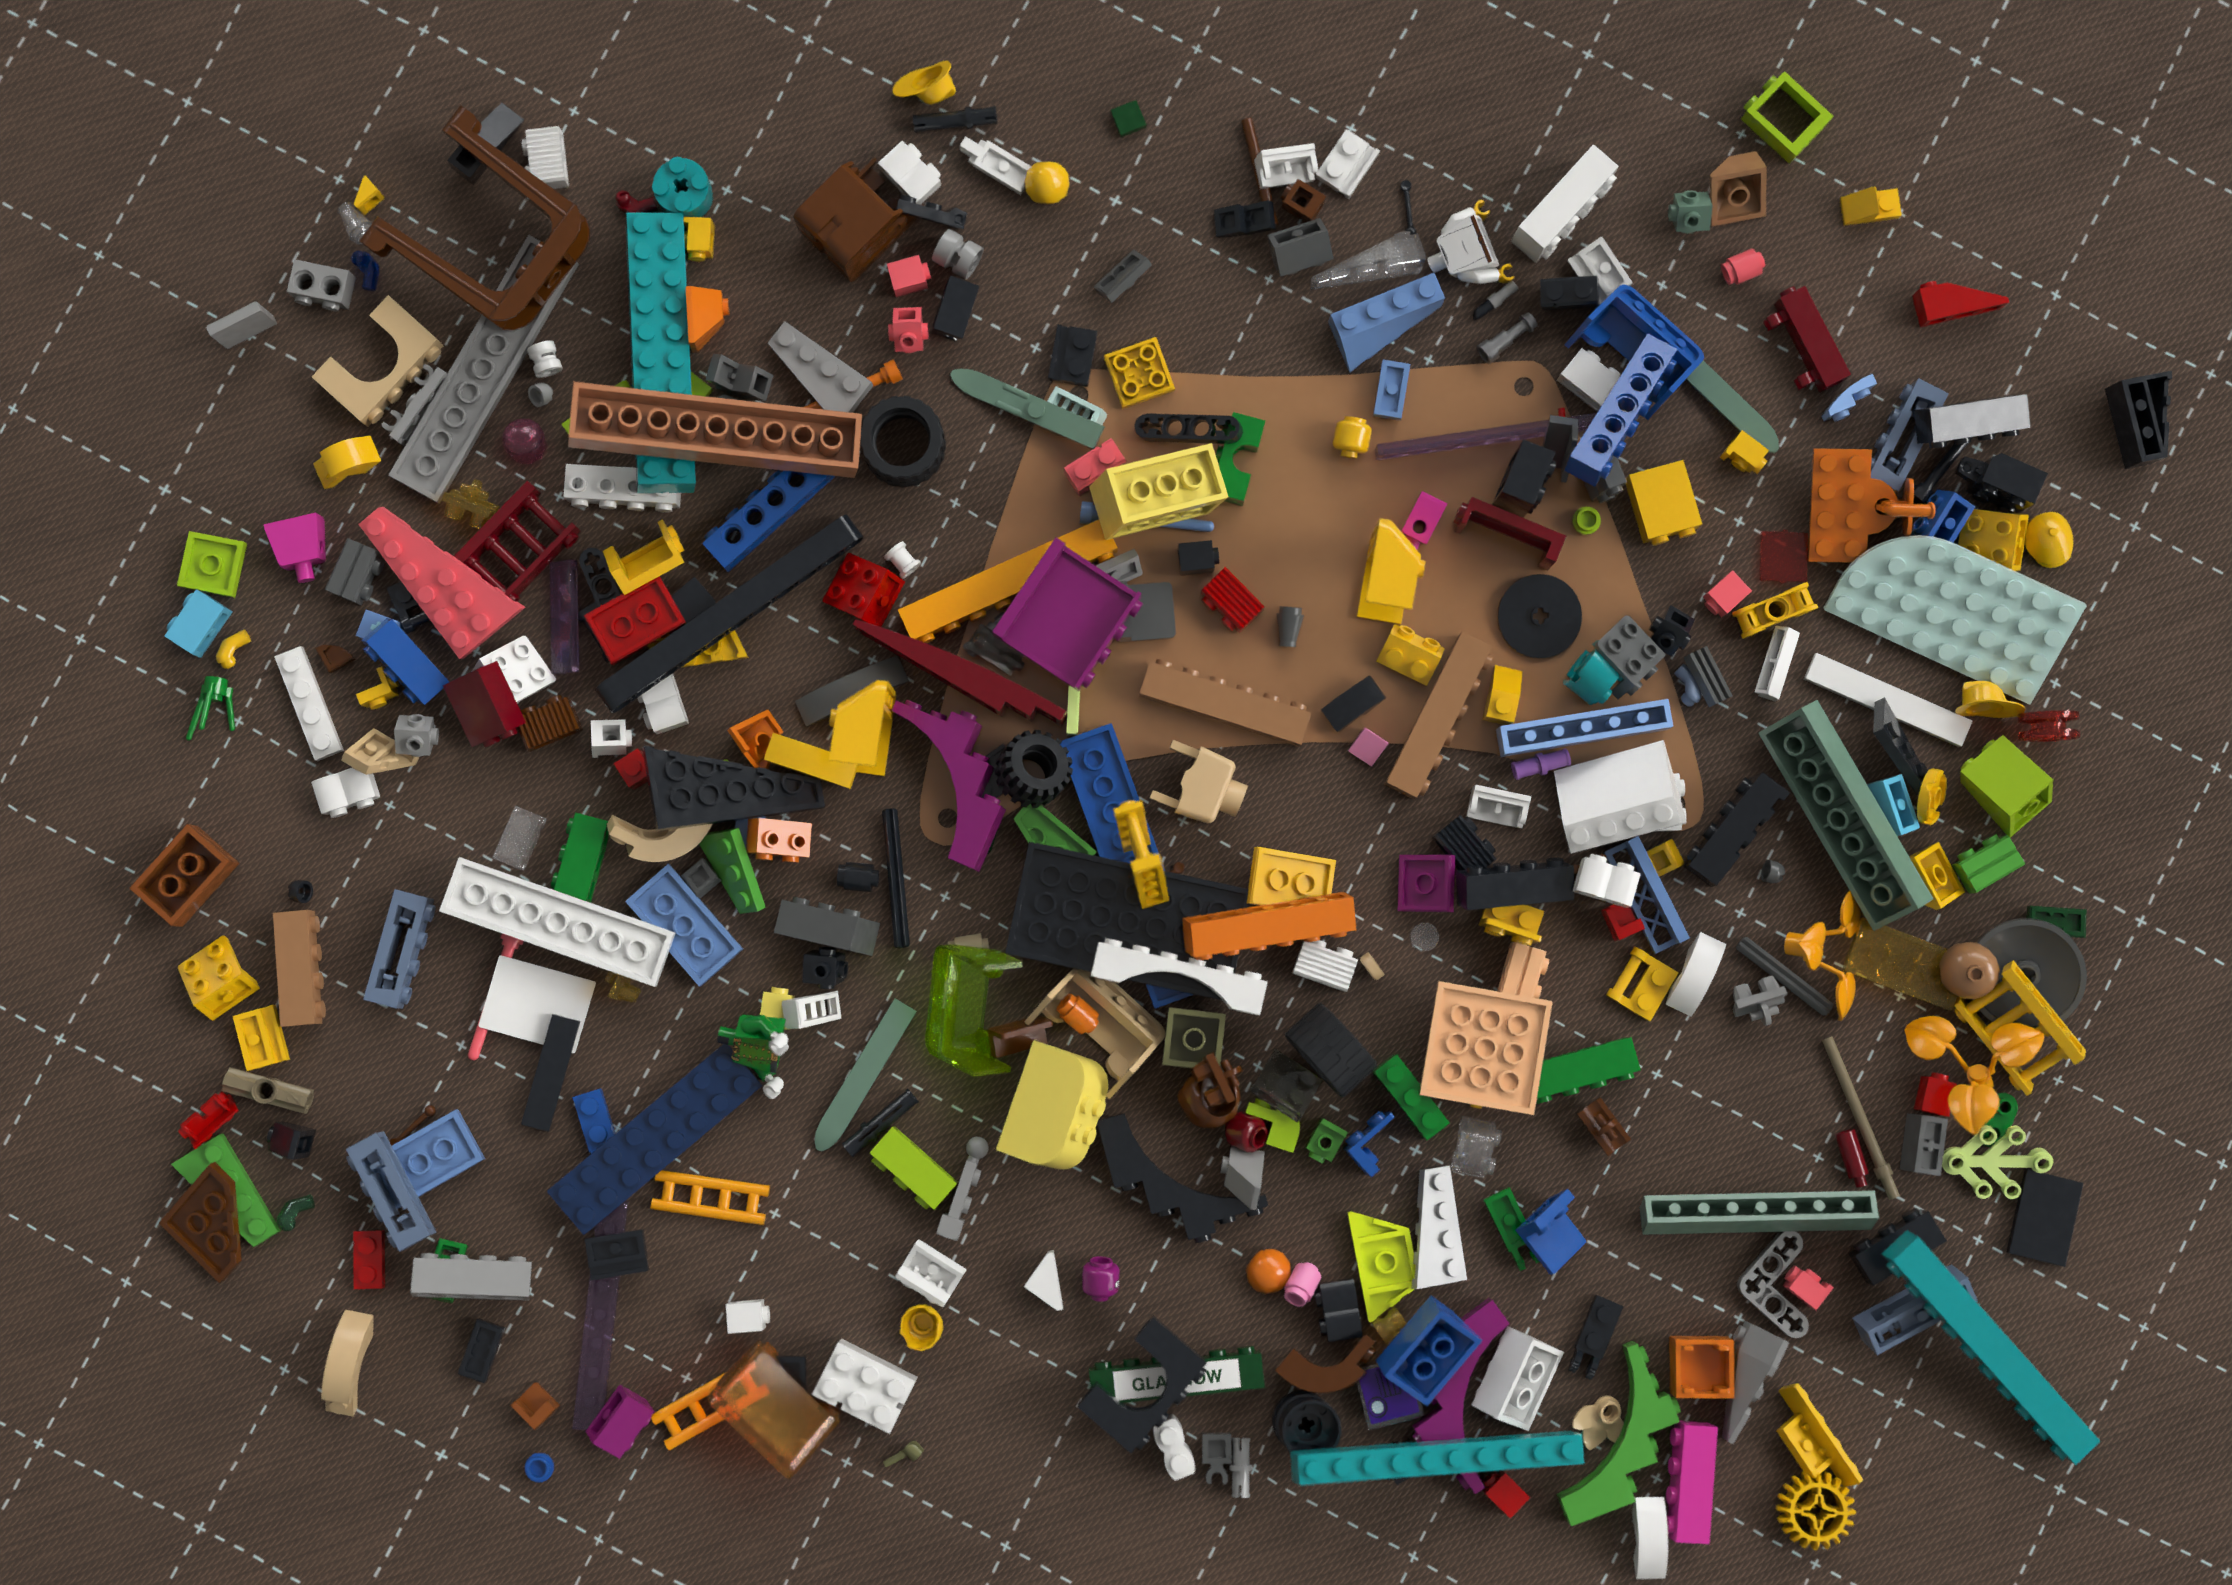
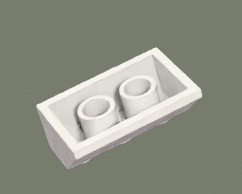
(1517, 1378)

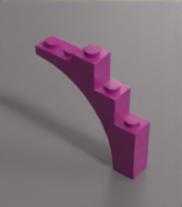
(976, 816)
(1447, 1419)

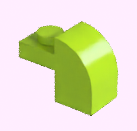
(1282, 1131)

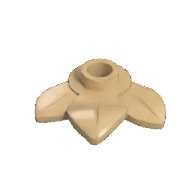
(1598, 1425)

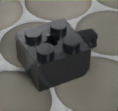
(2002, 482)

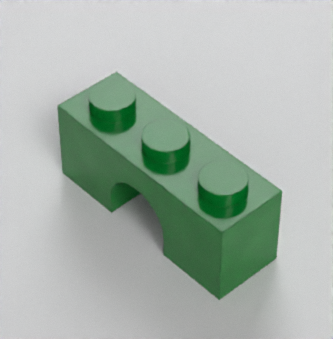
(1234, 479)
(1406, 1091)

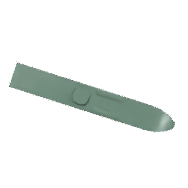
(1733, 406)
(1028, 407)
(863, 1074)

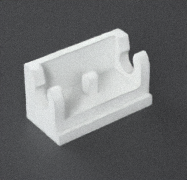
(1286, 165)
(1498, 806)

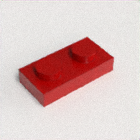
(369, 1259)

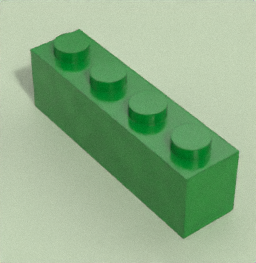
(581, 857)
(1587, 1067)

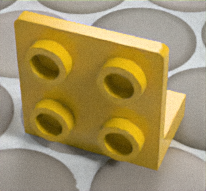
(1996, 536)
(1516, 921)
(216, 979)

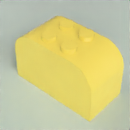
(1054, 1108)

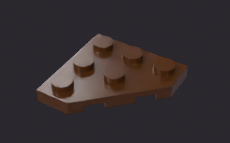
(208, 1223)

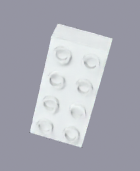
(1565, 204)

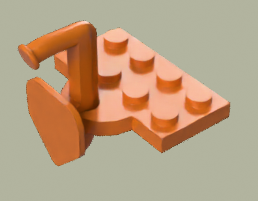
(1846, 505)

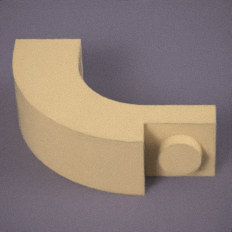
(653, 844)
(345, 1361)

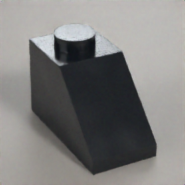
(290, 1140)

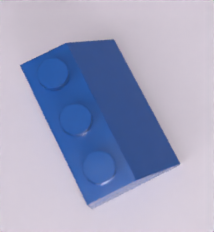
(1428, 1351)

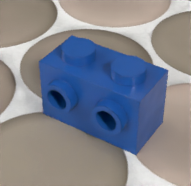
(1949, 518)

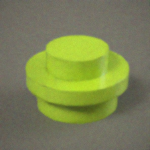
(1586, 520)

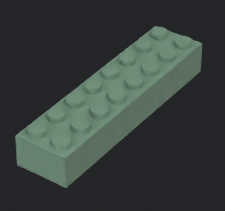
(1845, 815)

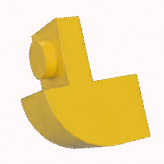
(345, 459)

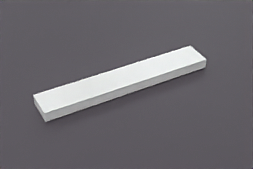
(1905, 706)

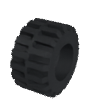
(1047, 755)

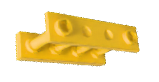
(1146, 868)
(2030, 1002)

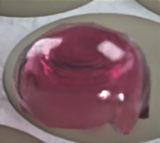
(524, 441)

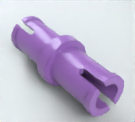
(1541, 764)

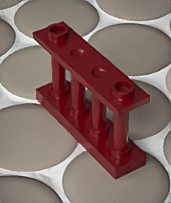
(507, 519)

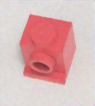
(1806, 1286)

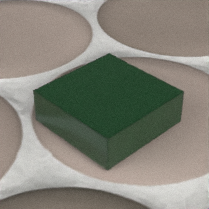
(1128, 118)

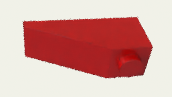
(1951, 302)

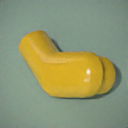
(228, 647)

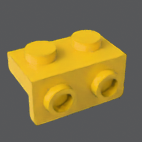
(1411, 654)

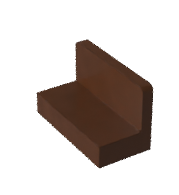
(1017, 1036)

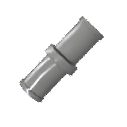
(1240, 1468)

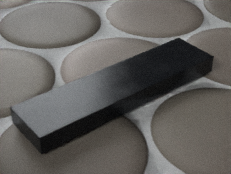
(550, 1072)

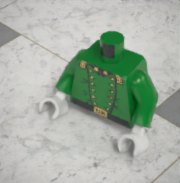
(758, 1044)

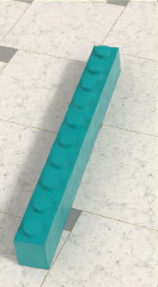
(1990, 1347)
(1436, 1457)

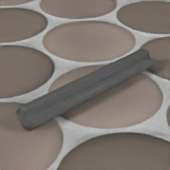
(1784, 976)

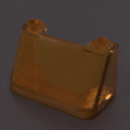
(772, 1409)

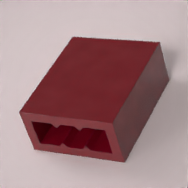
(485, 705)

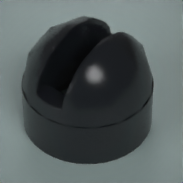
(307, 891)

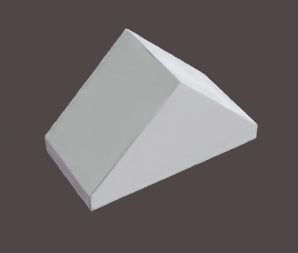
(1045, 1282)

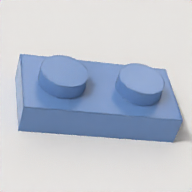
(1391, 390)

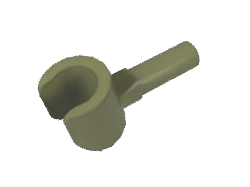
(912, 1450)

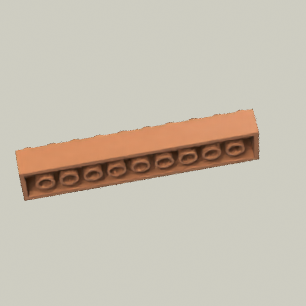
(714, 430)

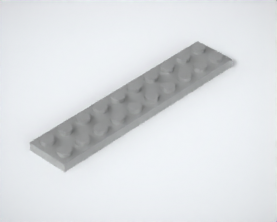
(469, 394)

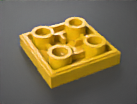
(1139, 372)

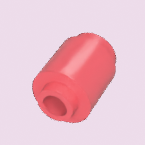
(1743, 267)

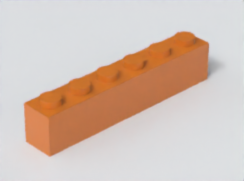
(1268, 925)

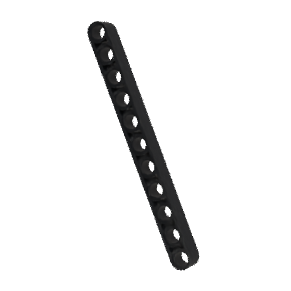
(729, 614)

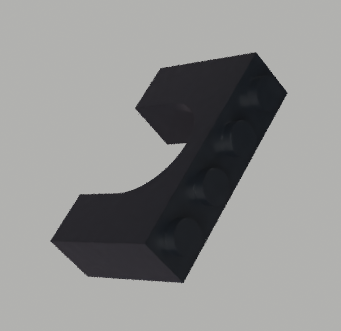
(1132, 1424)

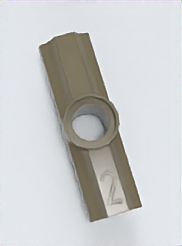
(284, 1094)

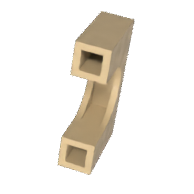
(369, 399)

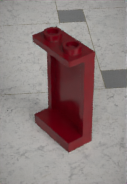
(1512, 526)

